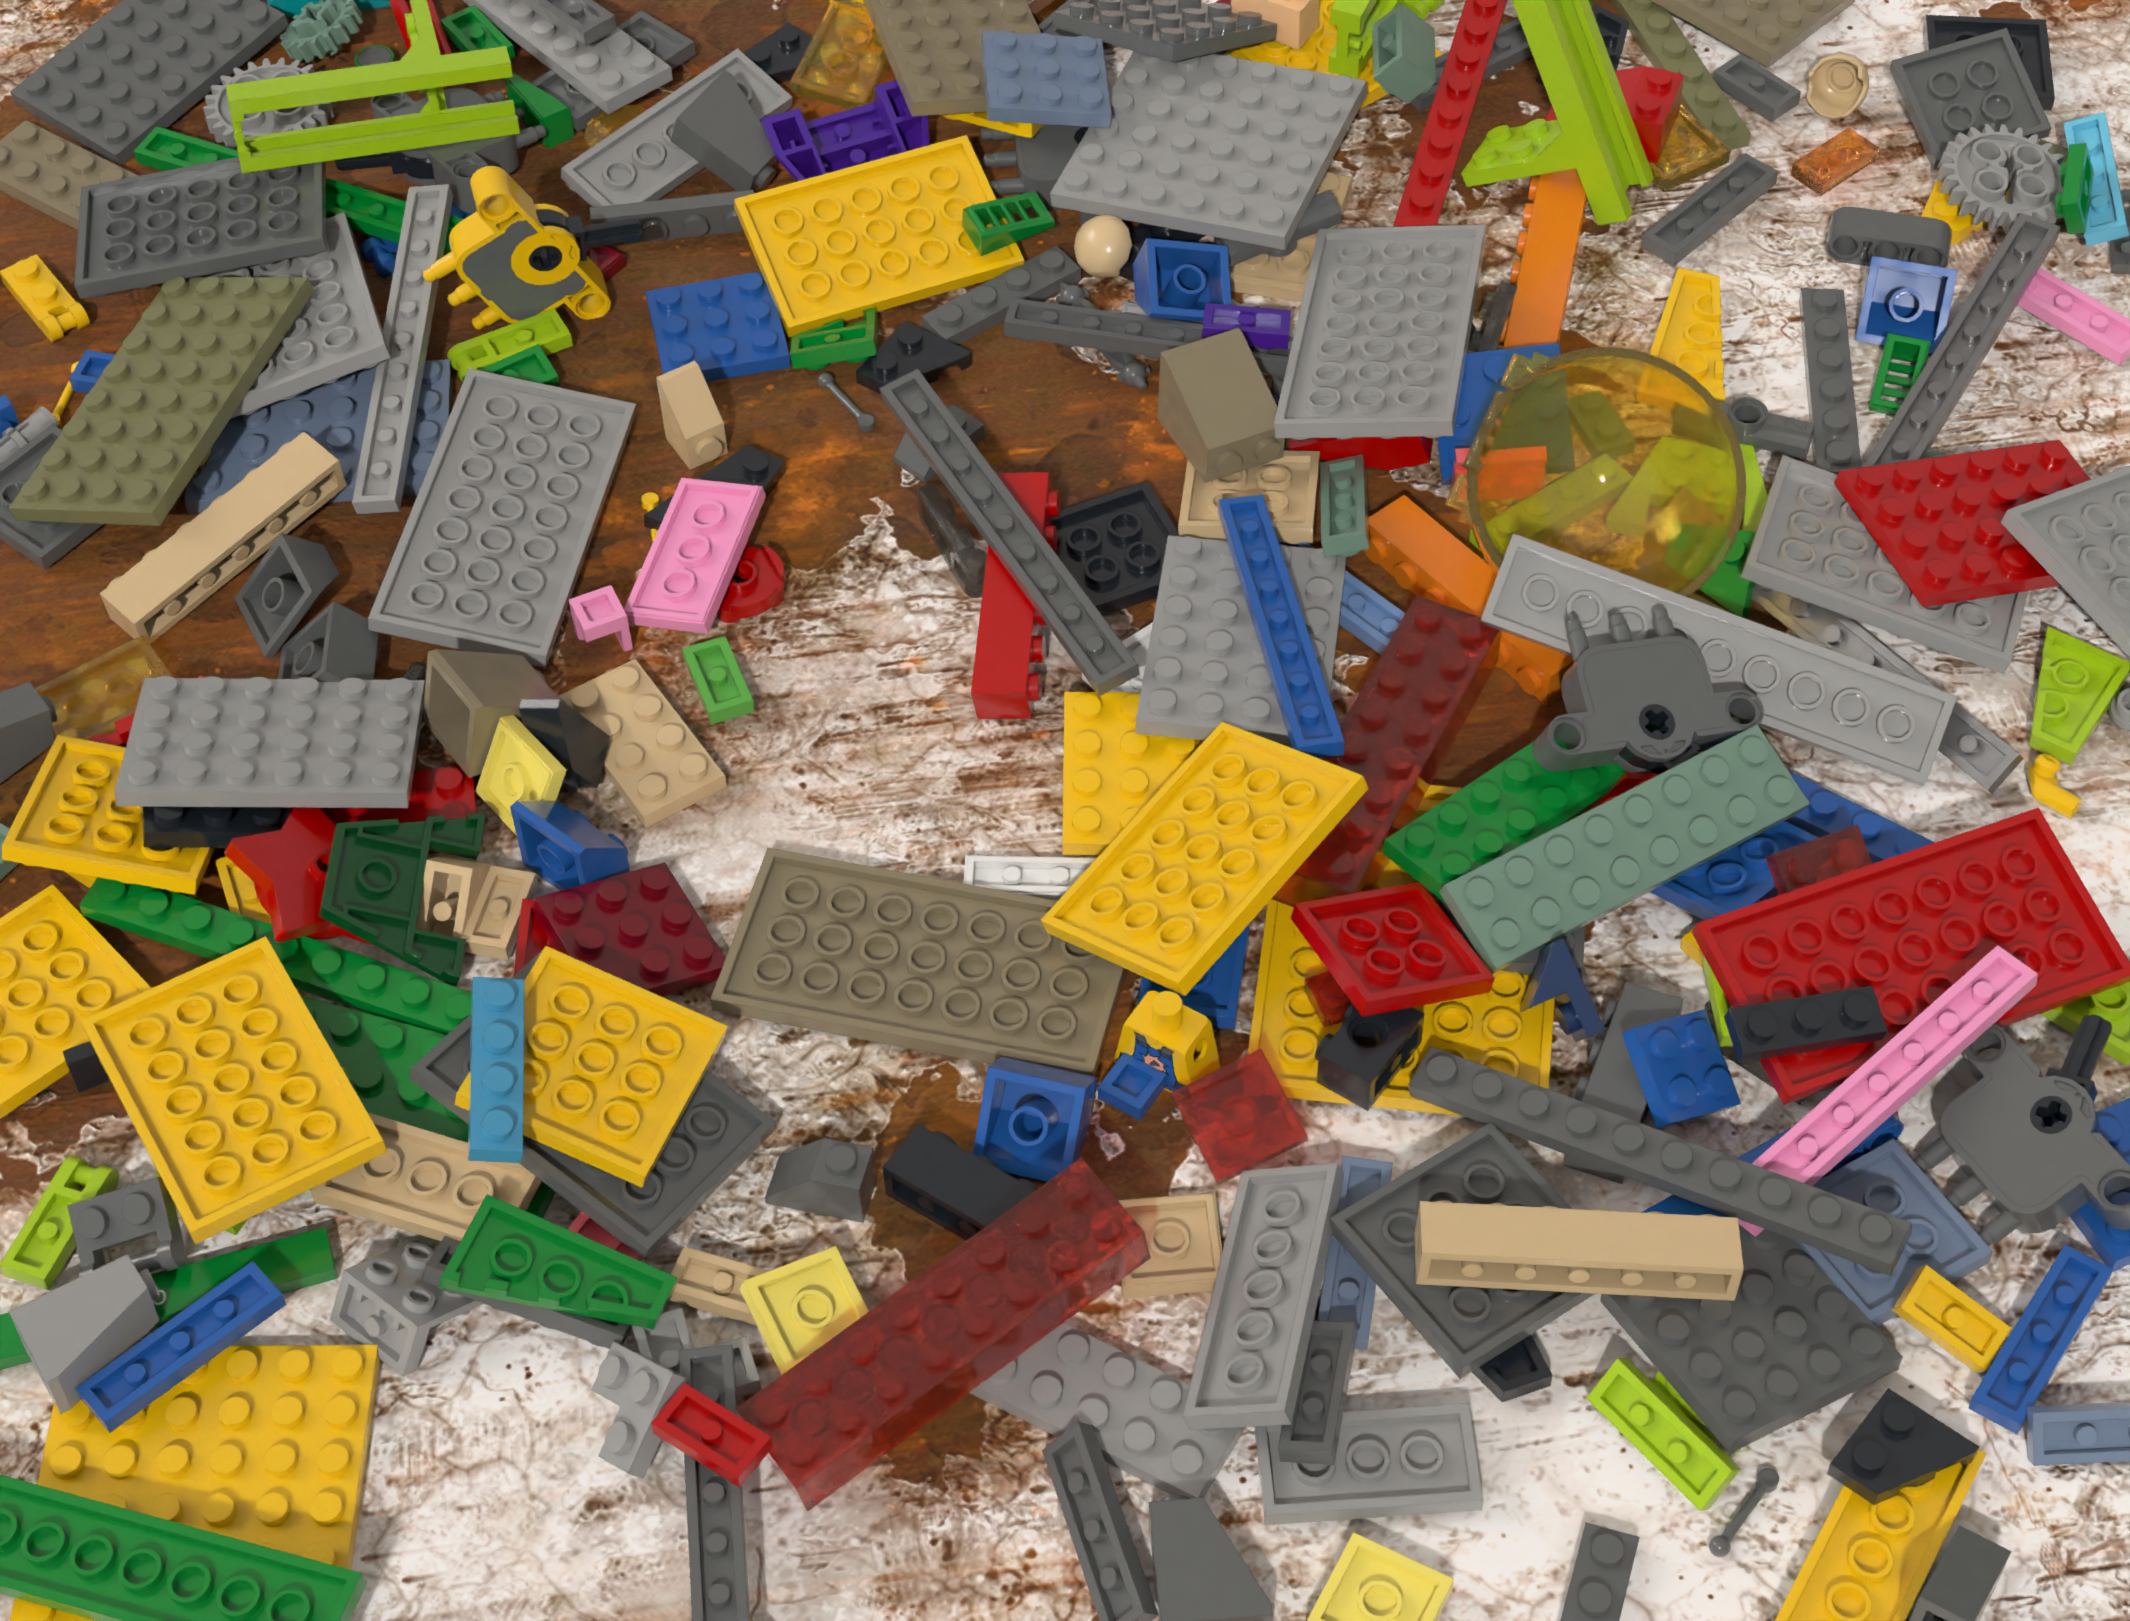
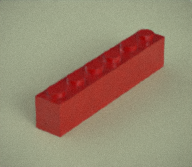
(1009, 625)

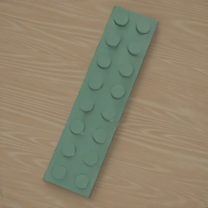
(1623, 849)

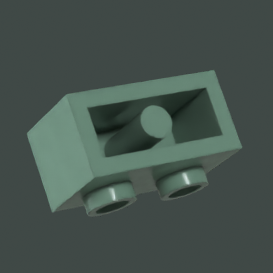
(1404, 54)

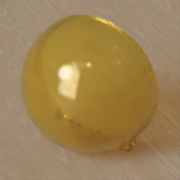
(1606, 464)

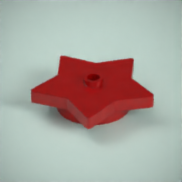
(291, 873)

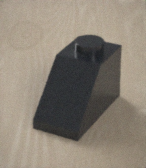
(569, 738)

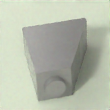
(86, 1325)

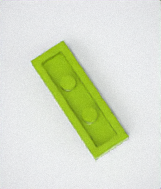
(1663, 1434)

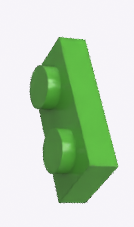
(718, 680)

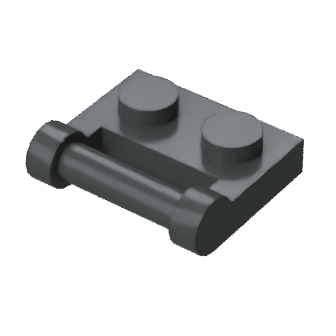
(127, 1217)

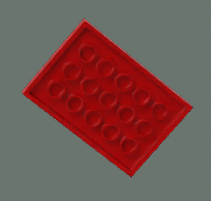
(1945, 516)

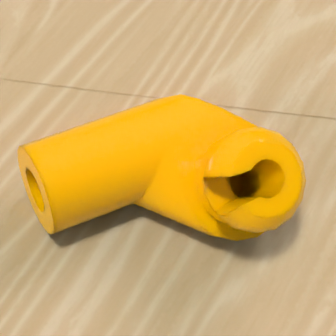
(2046, 787)

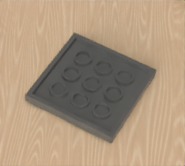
(1166, 27)
(1458, 1322)
(1767, 1355)

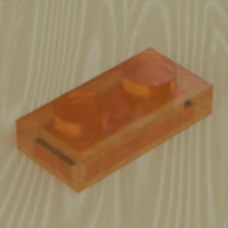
(1834, 161)

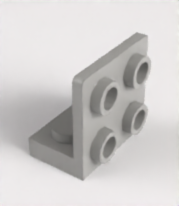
(392, 1306)

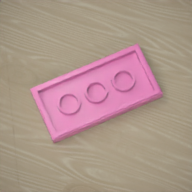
(694, 555)

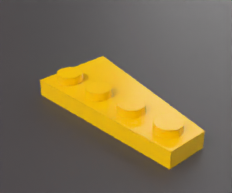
(1692, 331)

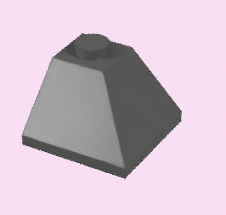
(285, 590)

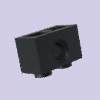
(1361, 1071)

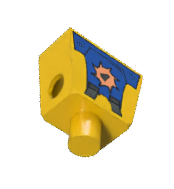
(1170, 1039)

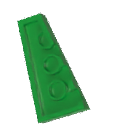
(546, 1266)

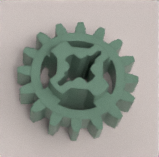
(321, 29)

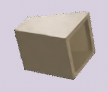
(1218, 405)
(470, 694)

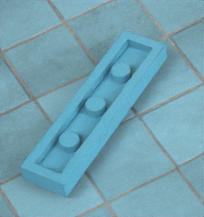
(2106, 208)

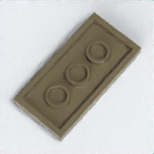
(51, 171)

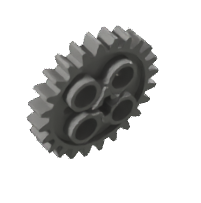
(254, 124)
(1977, 178)

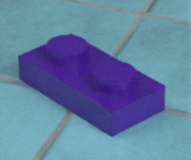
(1260, 326)

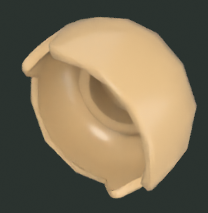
(1837, 85)
(1103, 246)

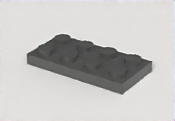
(649, 32)

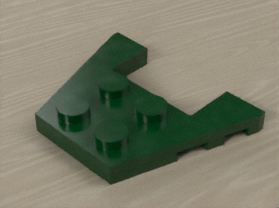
(378, 883)

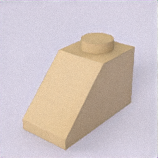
(691, 416)
(450, 893)

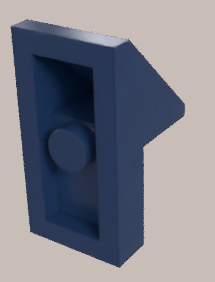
(1559, 978)

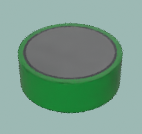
(374, 55)

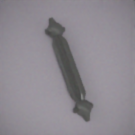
(1132, 372)

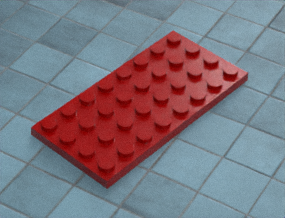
(1913, 933)

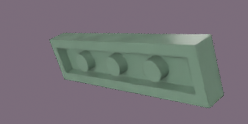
(1344, 506)

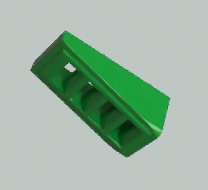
(541, 109)
(996, 237)
(1902, 349)

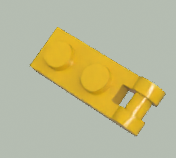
(44, 298)

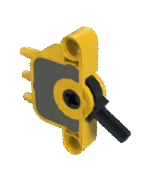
(526, 254)

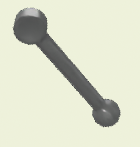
(866, 422)
(1766, 1482)

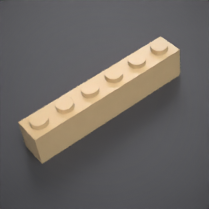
(223, 539)
(1578, 1250)

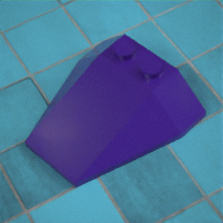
(846, 136)

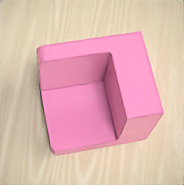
(600, 615)

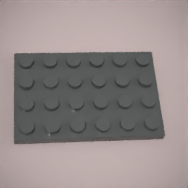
(144, 68)
(196, 223)
(703, 1151)

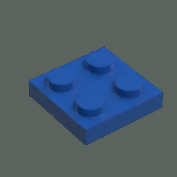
(1681, 1068)

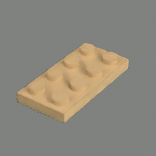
(650, 748)
(425, 1183)

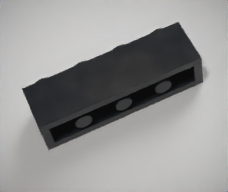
(950, 1183)

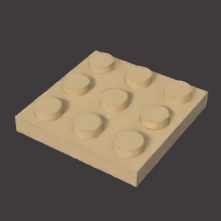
(1287, 488)

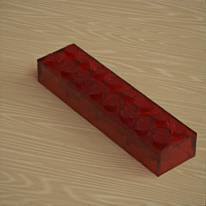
(1399, 741)
(945, 1332)

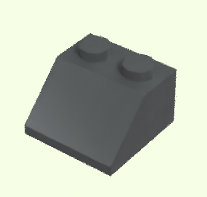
(331, 648)

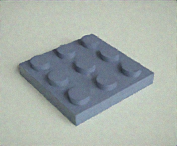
(1045, 79)
(1939, 1236)

